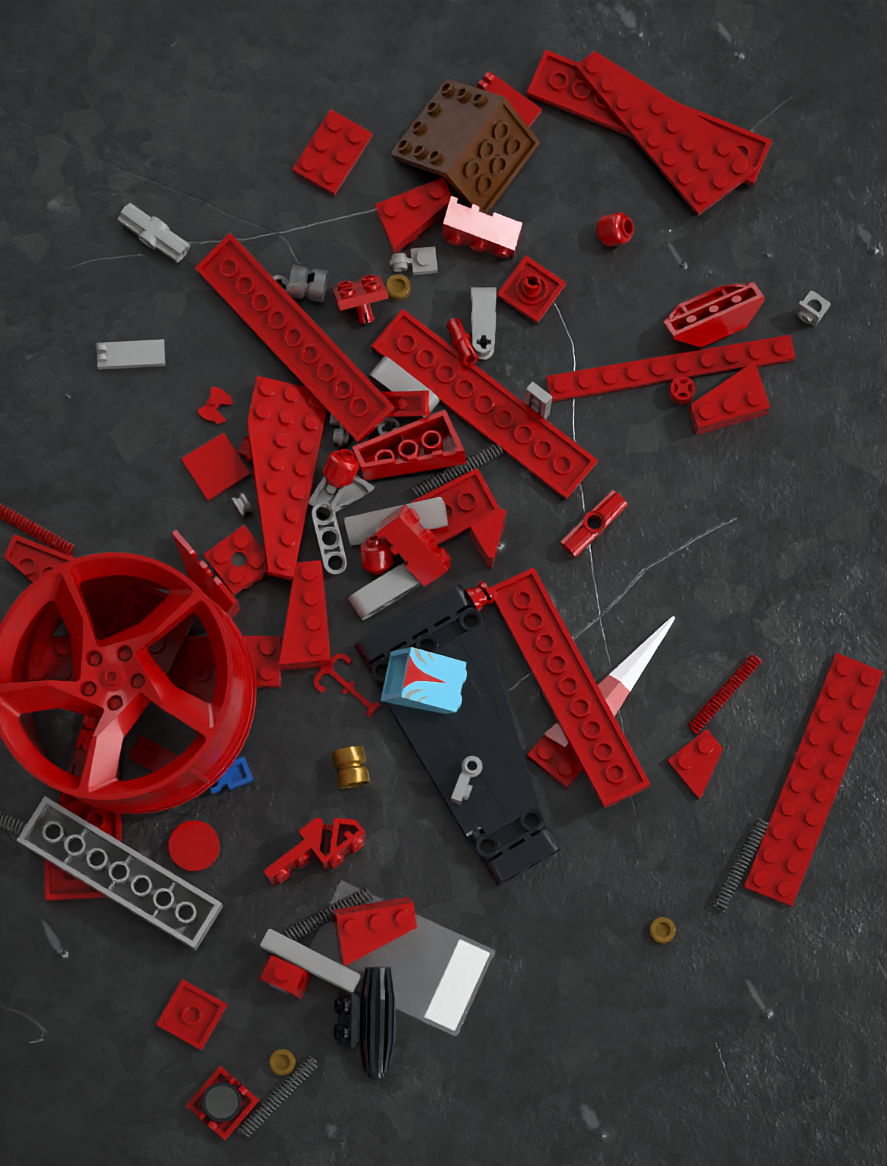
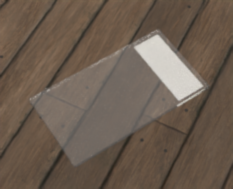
(430, 967)

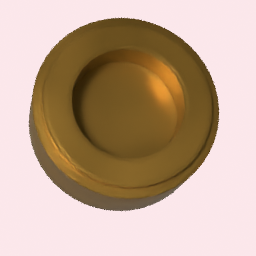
(398, 287)
(662, 930)
(282, 1062)

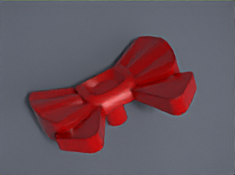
(209, 411)

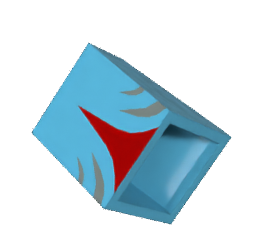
(424, 680)

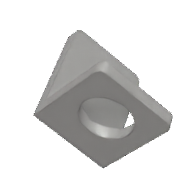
(807, 313)

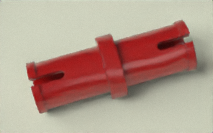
(462, 341)

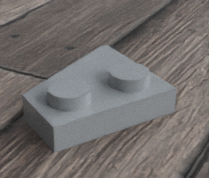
(339, 497)

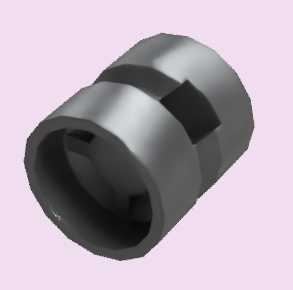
(308, 283)

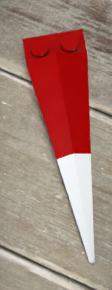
(553, 750)

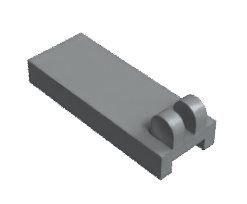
(130, 354)
(538, 400)

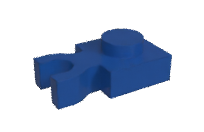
(235, 776)

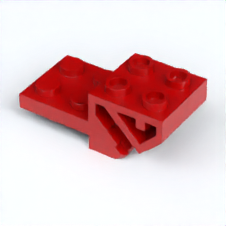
(346, 837)

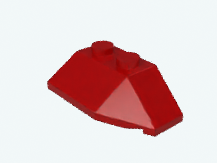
(714, 314)

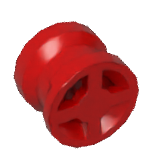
(684, 385)
(478, 597)

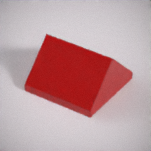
(486, 536)

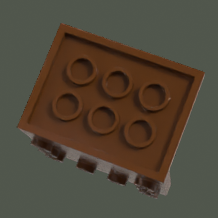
(470, 141)

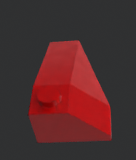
(203, 577)

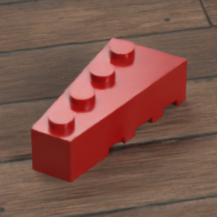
(306, 627)

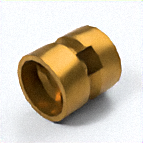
(350, 766)

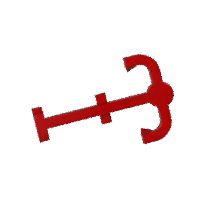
(328, 669)

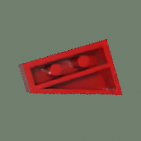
(412, 213)
(731, 402)
(414, 545)
(371, 926)

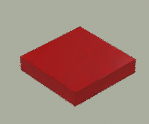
(215, 467)
(192, 1014)

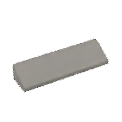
(361, 526)
(310, 961)

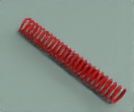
(35, 531)
(724, 693)

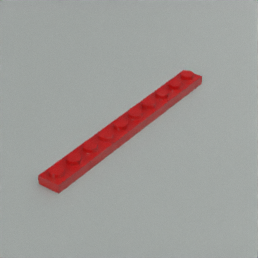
(667, 368)

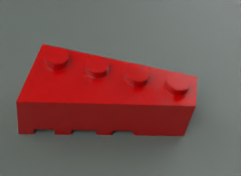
(411, 449)

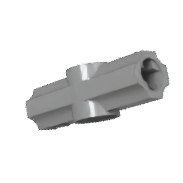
(153, 232)

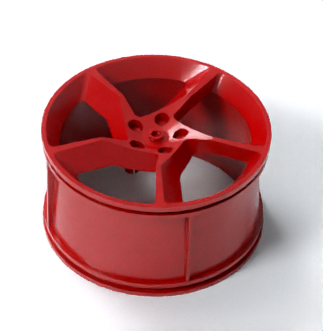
(119, 679)

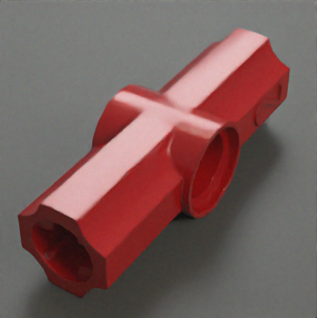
(605, 513)

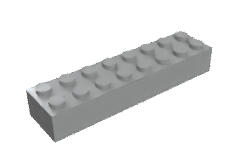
(120, 873)

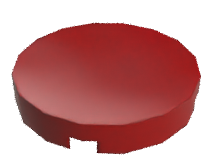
(194, 846)

